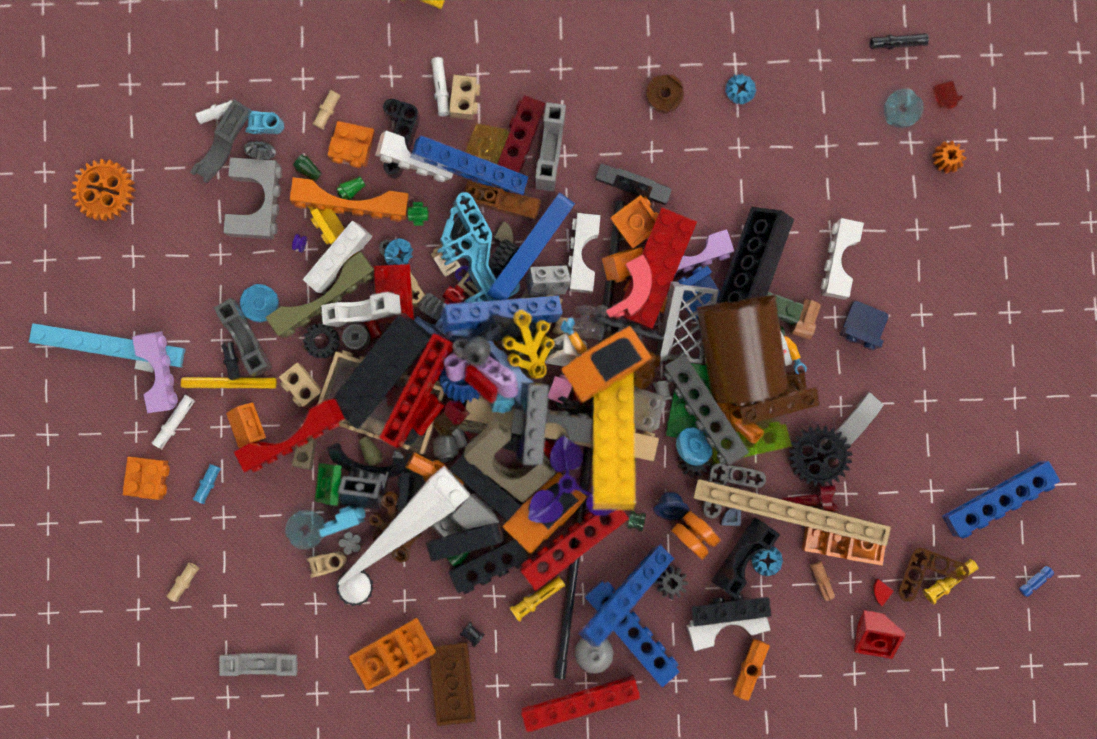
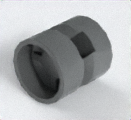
(356, 337)

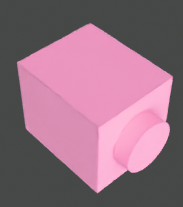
(559, 387)

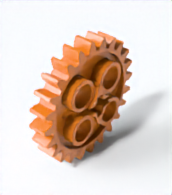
(108, 173)

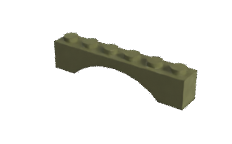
(354, 272)

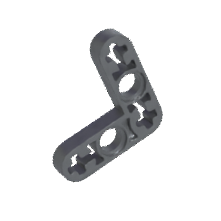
(727, 476)

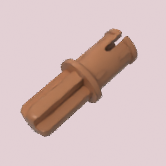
(822, 581)

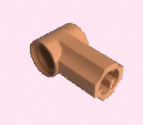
(806, 324)

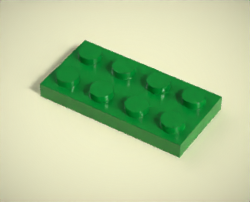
(678, 416)

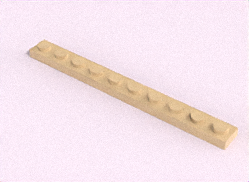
(792, 512)

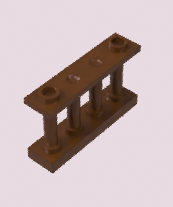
(785, 403)

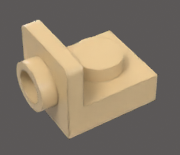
(446, 270)

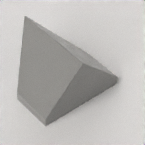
(474, 513)

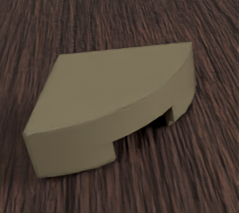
(504, 233)

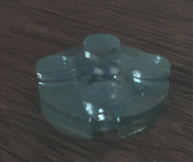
(910, 101)
(295, 534)

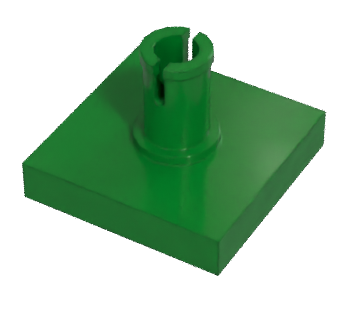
(328, 483)

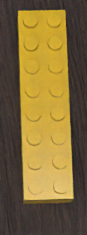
(614, 447)

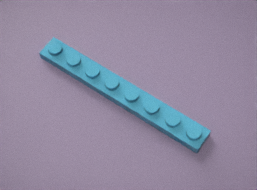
(95, 343)

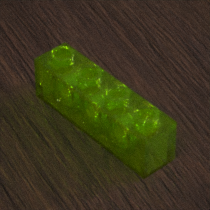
(779, 440)

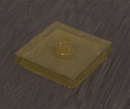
(487, 142)

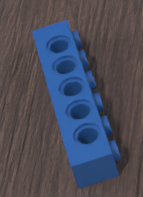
(468, 166)
(471, 315)
(1046, 481)
(626, 596)
(662, 673)

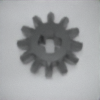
(431, 306)
(676, 588)

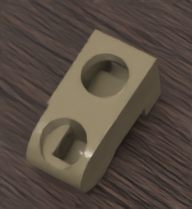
(304, 455)

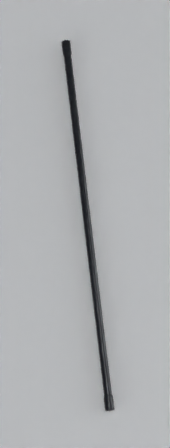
(561, 661)

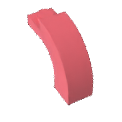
(642, 281)

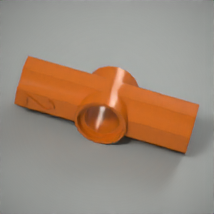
(733, 414)
(426, 467)
(745, 681)

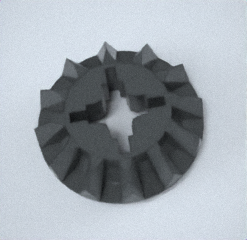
(260, 150)

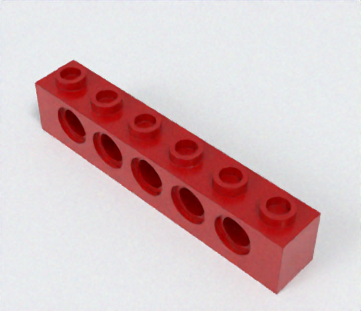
(417, 391)
(569, 555)
(580, 703)

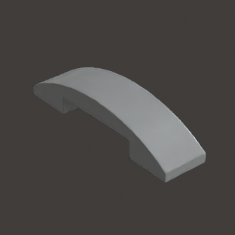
(857, 421)
(258, 663)

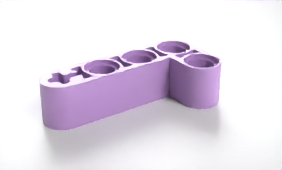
(493, 370)

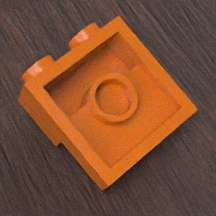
(351, 144)
(635, 221)
(146, 478)

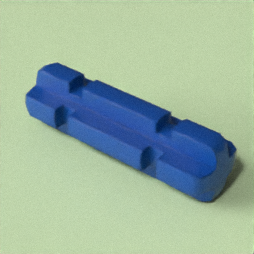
(1036, 581)

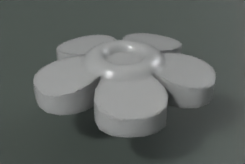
(350, 543)

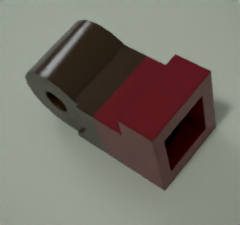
(450, 418)

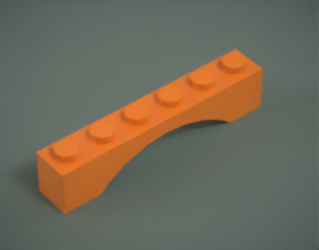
(308, 193)

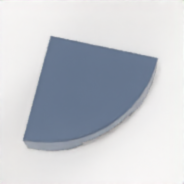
(731, 517)

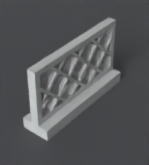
(670, 318)

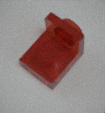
(947, 95)

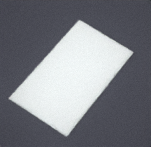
(145, 366)

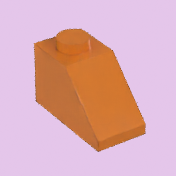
(615, 264)

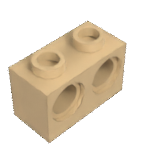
(460, 97)
(305, 382)

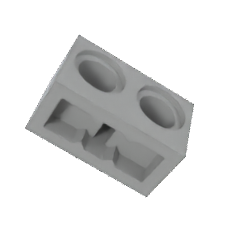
(547, 280)

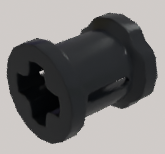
(472, 634)

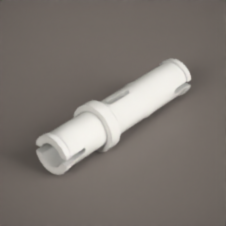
(440, 86)
(170, 426)

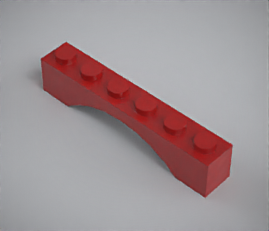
(320, 418)

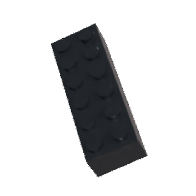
(756, 255)
(381, 369)

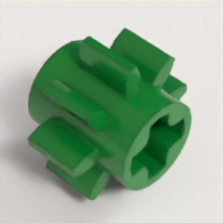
(418, 213)

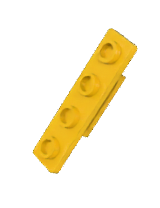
(329, 225)

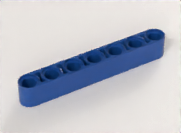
(531, 248)

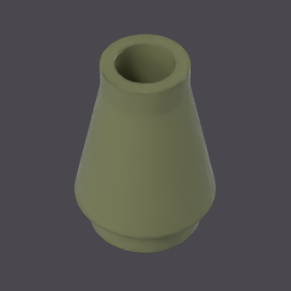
(371, 453)

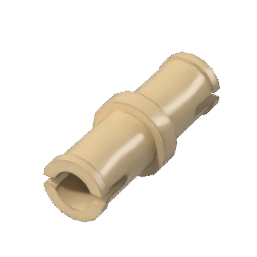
(326, 109)
(182, 582)

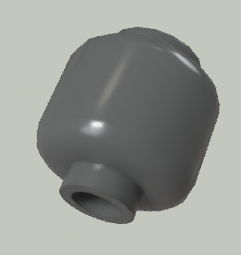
(477, 351)
(445, 448)

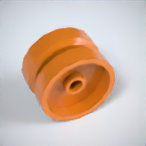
(696, 534)

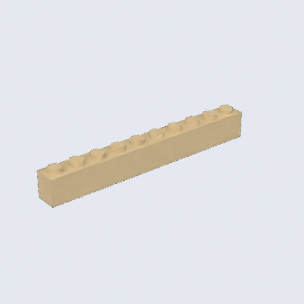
(480, 411)

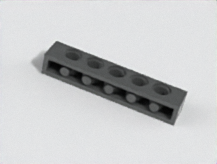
(683, 366)

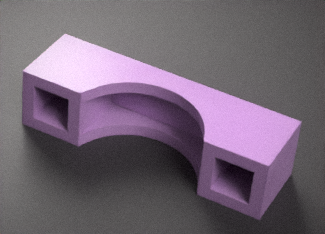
(717, 247)
(152, 348)

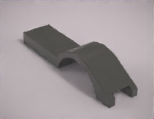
(224, 137)

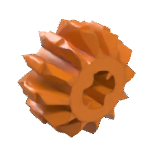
(943, 152)

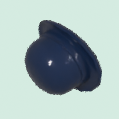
(671, 507)

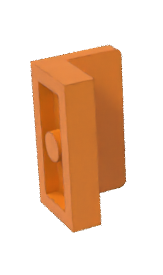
(245, 424)

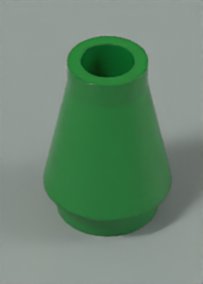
(350, 189)

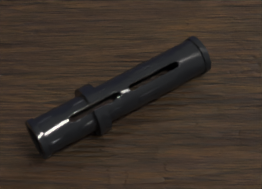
(890, 41)

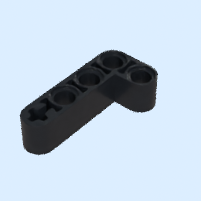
(402, 123)
(465, 541)

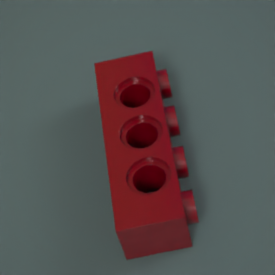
(535, 110)

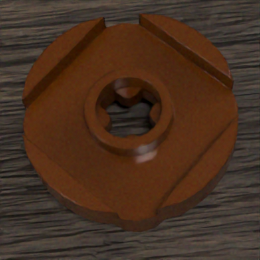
(664, 82)
(646, 373)

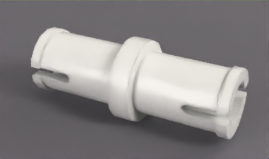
(214, 112)

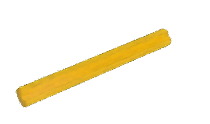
(202, 382)

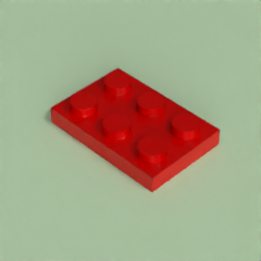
(395, 280)

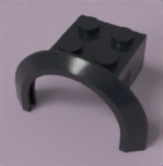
(364, 483)

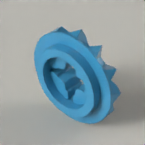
(732, 89)
(393, 249)
(773, 567)

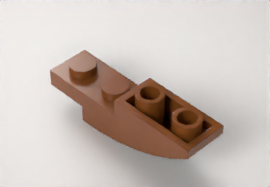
(503, 201)

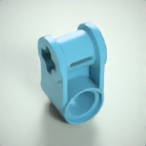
(260, 123)

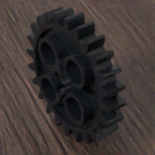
(826, 472)

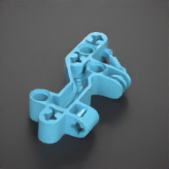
(479, 249)

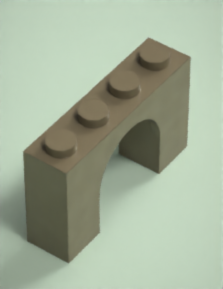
(519, 482)

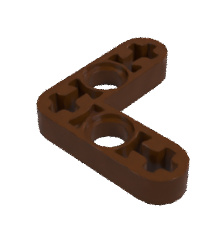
(929, 564)

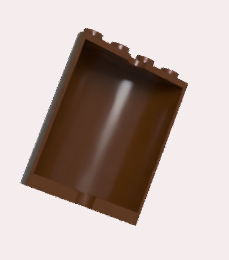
(743, 350)

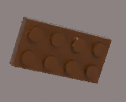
(452, 684)

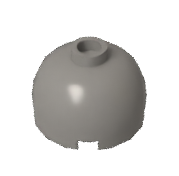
(594, 658)

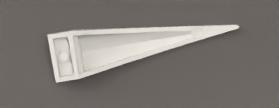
(431, 503)

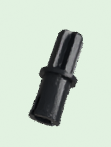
(231, 361)
(571, 406)

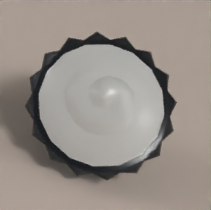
(356, 589)

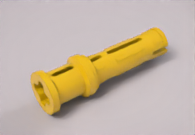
(943, 586)
(529, 603)

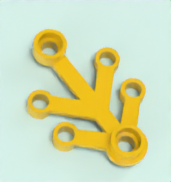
(531, 346)

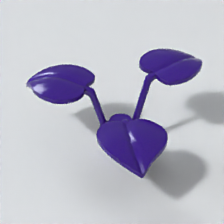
(544, 504)

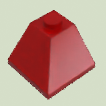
(877, 635)

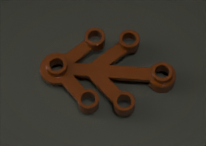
(390, 505)

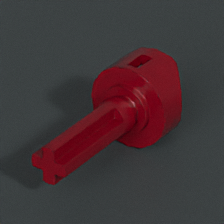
(824, 499)

